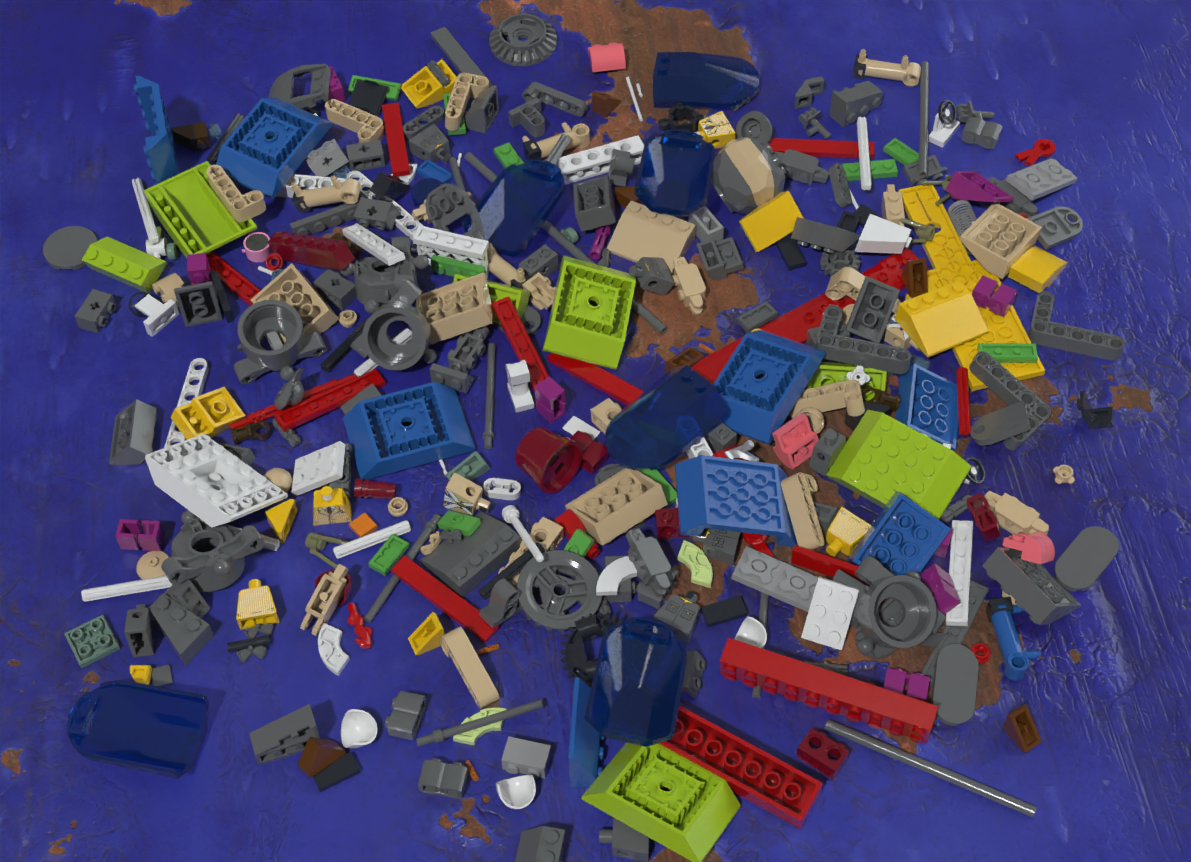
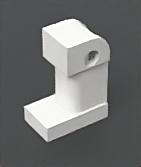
(517, 384)

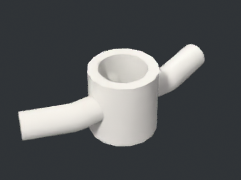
(157, 249)

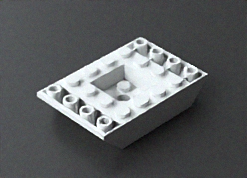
(211, 480)

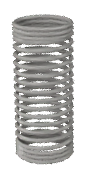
(963, 216)

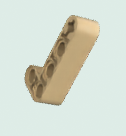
(465, 86)
(365, 124)
(240, 206)
(849, 282)
(832, 397)
(798, 498)
(459, 648)

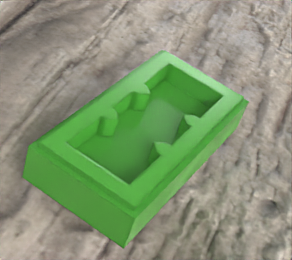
(901, 152)
(454, 520)
(579, 543)
(388, 554)

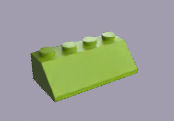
(124, 263)
(499, 291)
(836, 372)

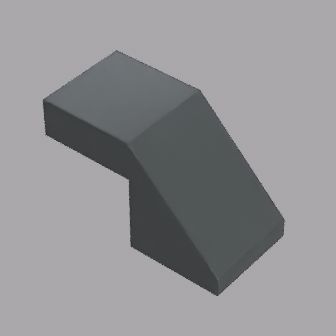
(810, 87)

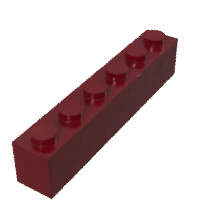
(311, 250)

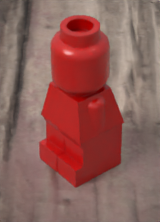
(570, 523)

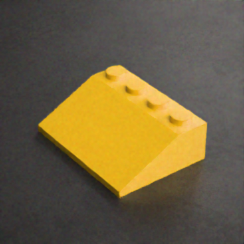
(941, 318)

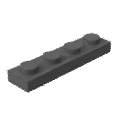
(324, 220)

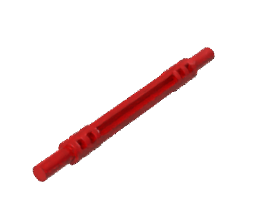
(270, 411)

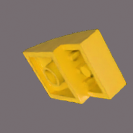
(425, 89)
(771, 221)
(1036, 269)
(207, 414)

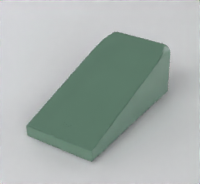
(470, 468)

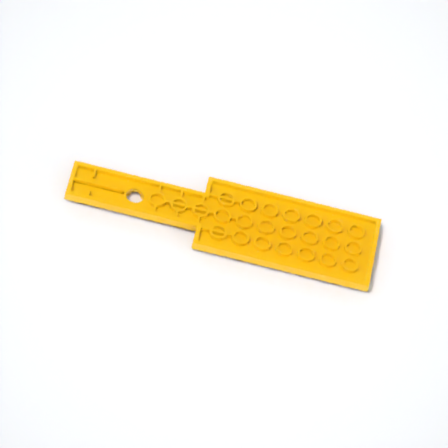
(953, 264)

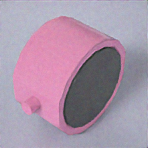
(257, 247)

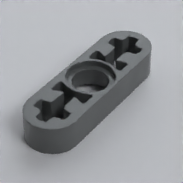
(432, 116)
(840, 185)

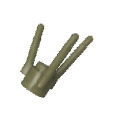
(944, 184)
(925, 232)
(318, 542)

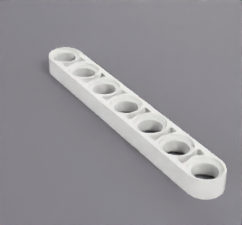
(402, 223)
(187, 390)

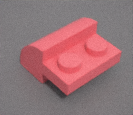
(607, 57)
(794, 441)
(1035, 546)

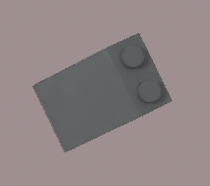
(198, 303)

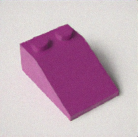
(975, 187)

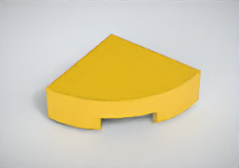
(141, 673)

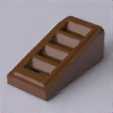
(683, 359)

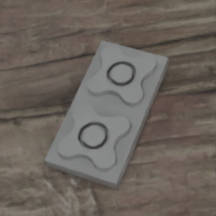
(1041, 179)
(775, 578)

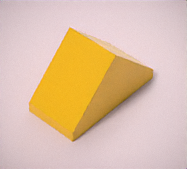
(281, 518)
(427, 635)

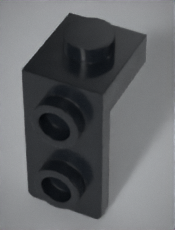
(1095, 417)

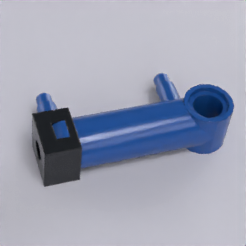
(1000, 612)

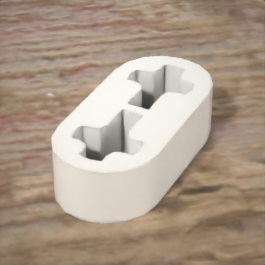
(502, 489)

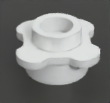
(858, 371)

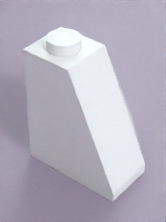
(883, 237)

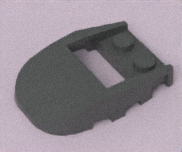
(283, 85)
(449, 204)

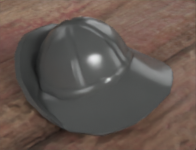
(754, 126)
(291, 392)

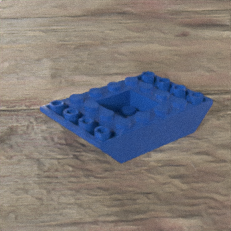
(265, 162)
(763, 404)
(386, 446)

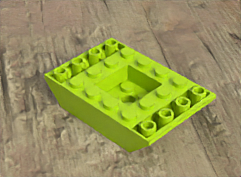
(586, 330)
(681, 819)

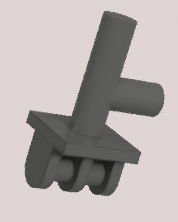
(966, 111)
(811, 118)

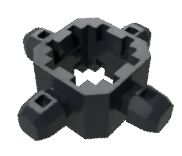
(681, 112)

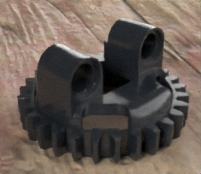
(586, 629)

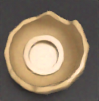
(814, 417)
(280, 478)

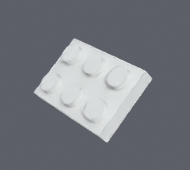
(318, 468)
(830, 613)

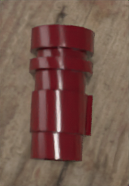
(375, 489)

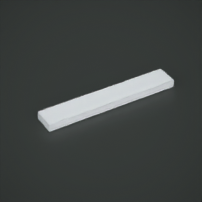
(373, 244)
(960, 570)

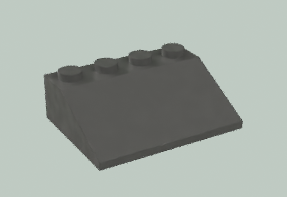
(473, 558)
(1030, 586)

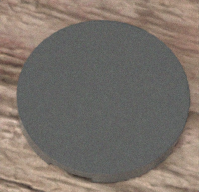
(67, 247)

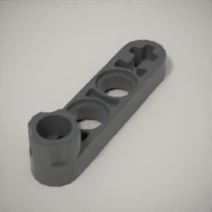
(573, 105)

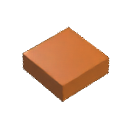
(363, 525)

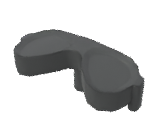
(605, 258)
(455, 534)
(266, 629)
(245, 654)

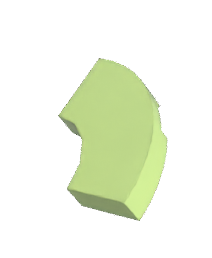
(697, 562)
(472, 736)

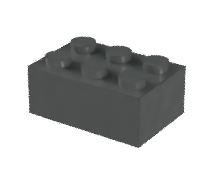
(594, 203)

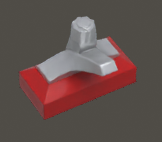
(738, 452)

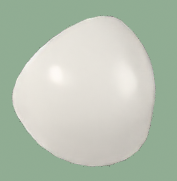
(752, 633)
(357, 729)
(516, 791)

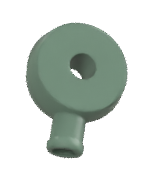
(570, 234)
(171, 251)

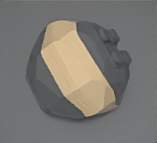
(747, 174)

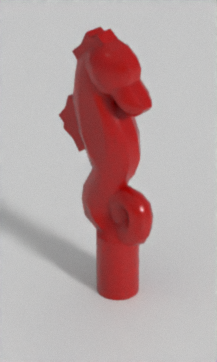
(362, 632)

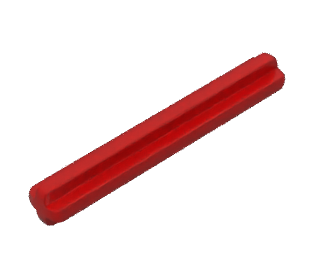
(963, 401)

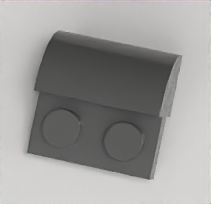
(719, 257)

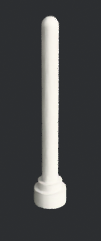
(511, 515)

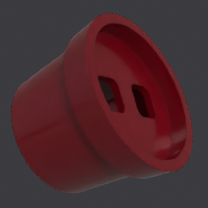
(549, 459)

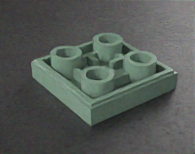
(92, 641)

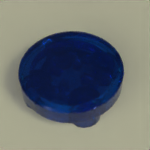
(422, 189)

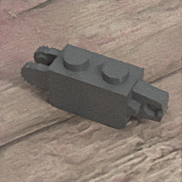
(802, 167)
(1020, 204)
(649, 561)

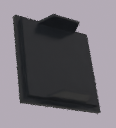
(368, 96)

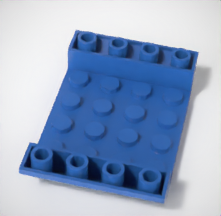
(160, 145)
(732, 498)

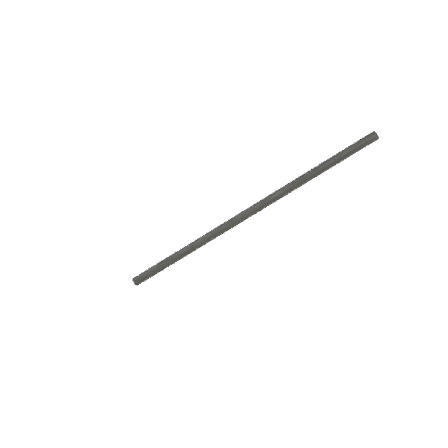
(570, 247)

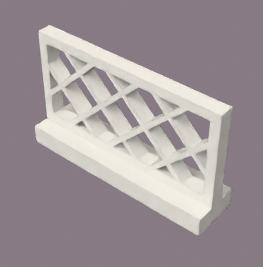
(452, 244)

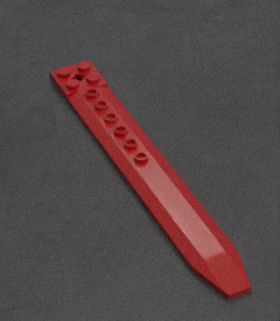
(809, 315)

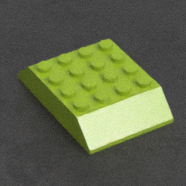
(194, 212)
(893, 457)

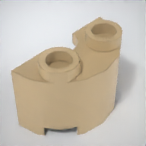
(166, 287)
(540, 291)

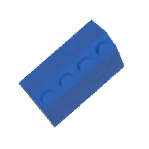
(929, 405)
(901, 537)
(584, 741)

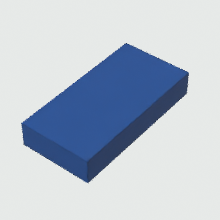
(431, 170)

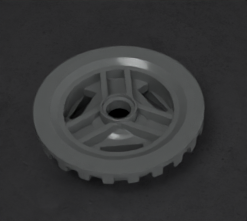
(539, 44)
(543, 575)

